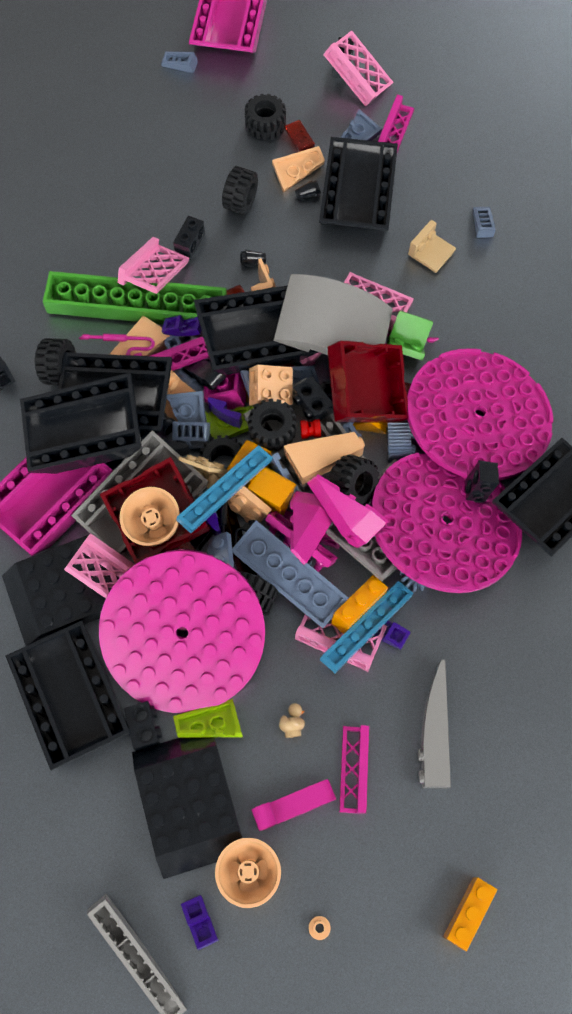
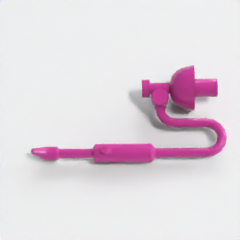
(122, 338)

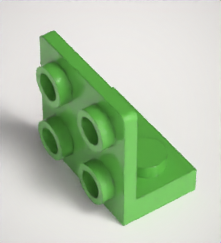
(411, 333)

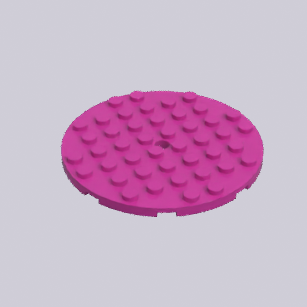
(449, 431)
(442, 556)
(187, 592)

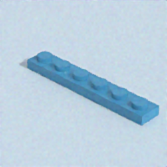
(224, 489)
(366, 627)

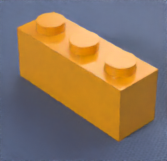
(358, 604)
(470, 913)

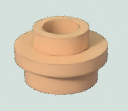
(322, 920)

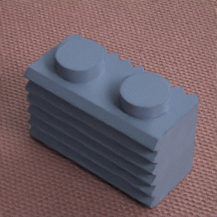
(399, 440)

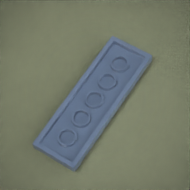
(282, 569)

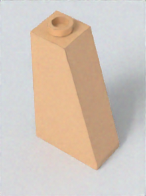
(143, 328)
(321, 454)

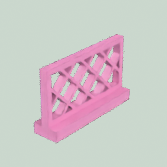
(351, 74)
(142, 259)
(379, 290)
(100, 554)
(323, 643)

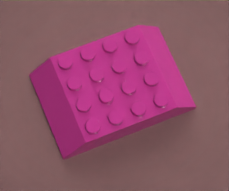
(228, 24)
(40, 505)

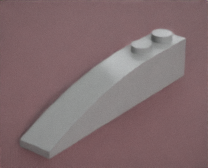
(435, 736)
(135, 956)

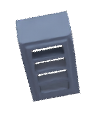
(185, 61)
(483, 232)
(205, 431)

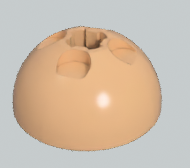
(140, 512)
(248, 889)

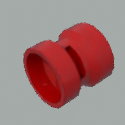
(310, 429)

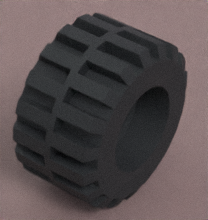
(265, 117)
(239, 190)
(50, 359)
(272, 411)
(220, 447)
(355, 477)
(264, 590)

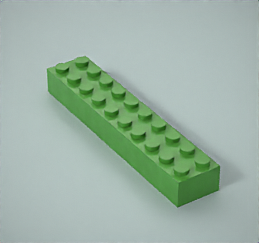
(107, 299)

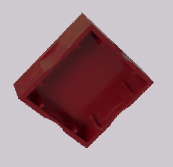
(367, 382)
(163, 476)

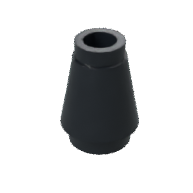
(308, 190)
(250, 258)

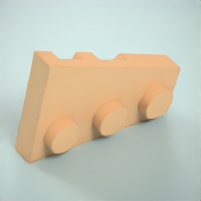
(297, 166)

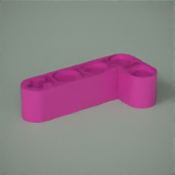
(293, 805)

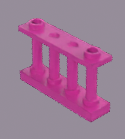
(278, 522)

